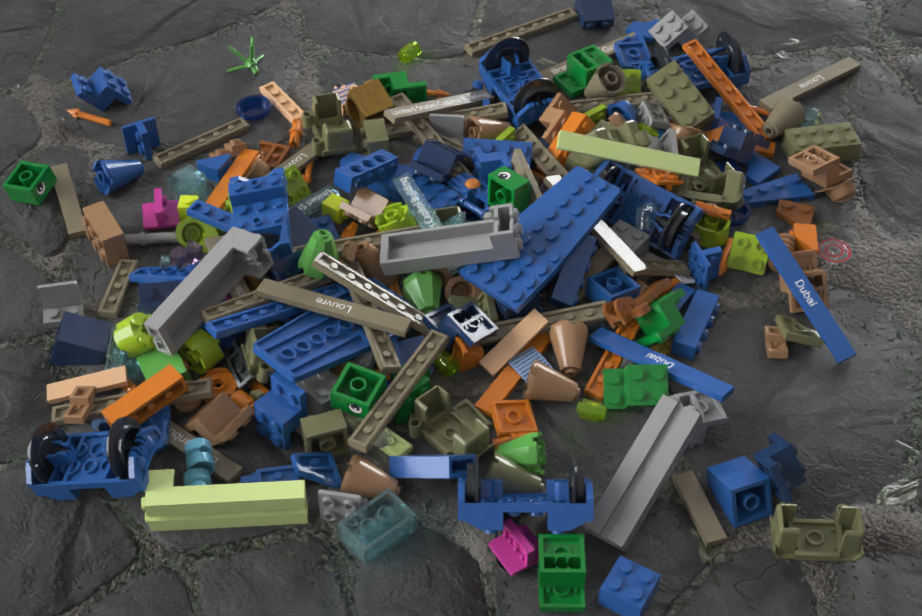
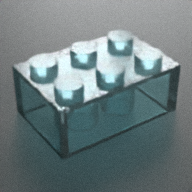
(377, 526)

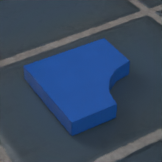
(643, 27)
(760, 169)

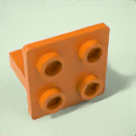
(661, 178)

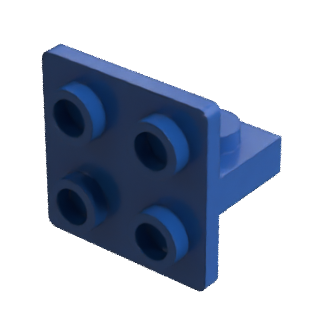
(141, 137)
(704, 264)

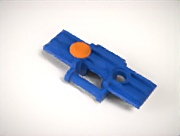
(473, 191)

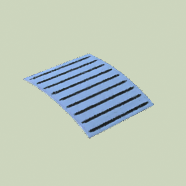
(524, 361)

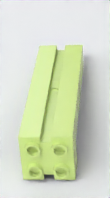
(222, 504)

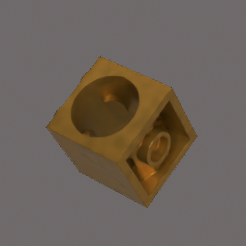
(367, 103)

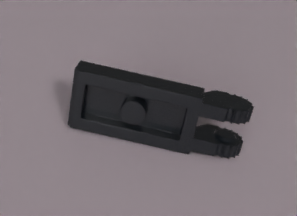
(238, 365)

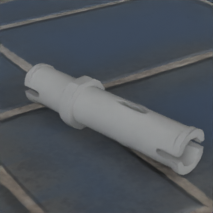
(150, 238)

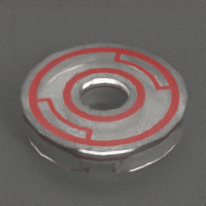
(843, 251)

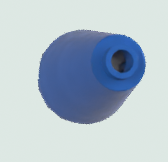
(116, 174)

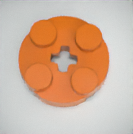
(223, 377)

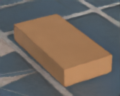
(349, 251)

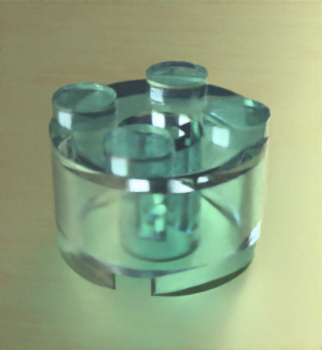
(187, 182)

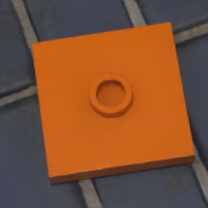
(512, 417)

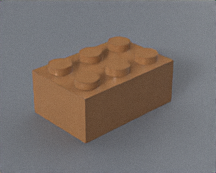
(105, 233)

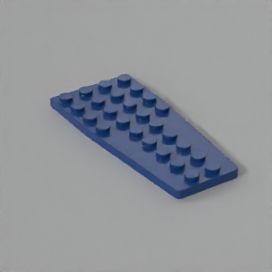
(551, 234)
(315, 342)

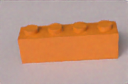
(576, 123)
(148, 397)

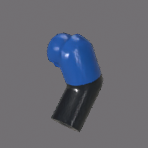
(477, 85)

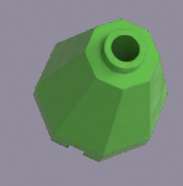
(319, 241)
(423, 290)
(526, 452)

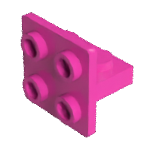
(160, 213)
(516, 547)

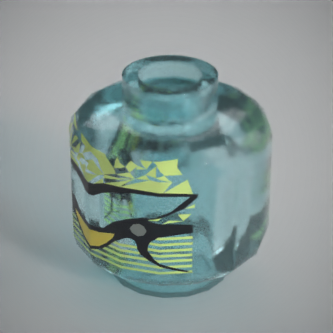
(813, 117)

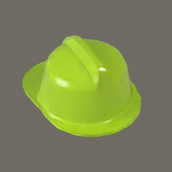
(195, 231)

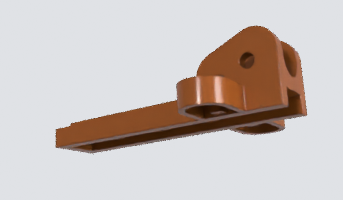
(627, 308)

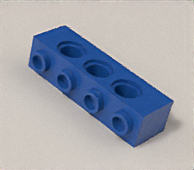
(365, 171)

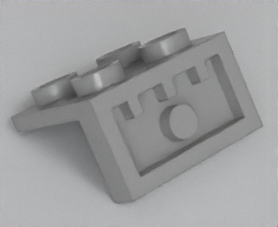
(652, 115)
(448, 125)
(57, 299)
(338, 505)

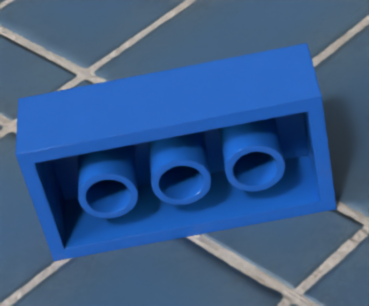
(435, 193)

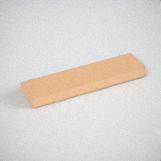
(281, 101)
(513, 342)
(102, 380)

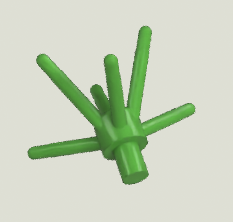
(250, 63)

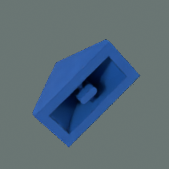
(215, 167)

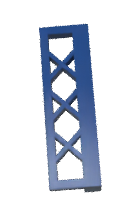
(210, 215)

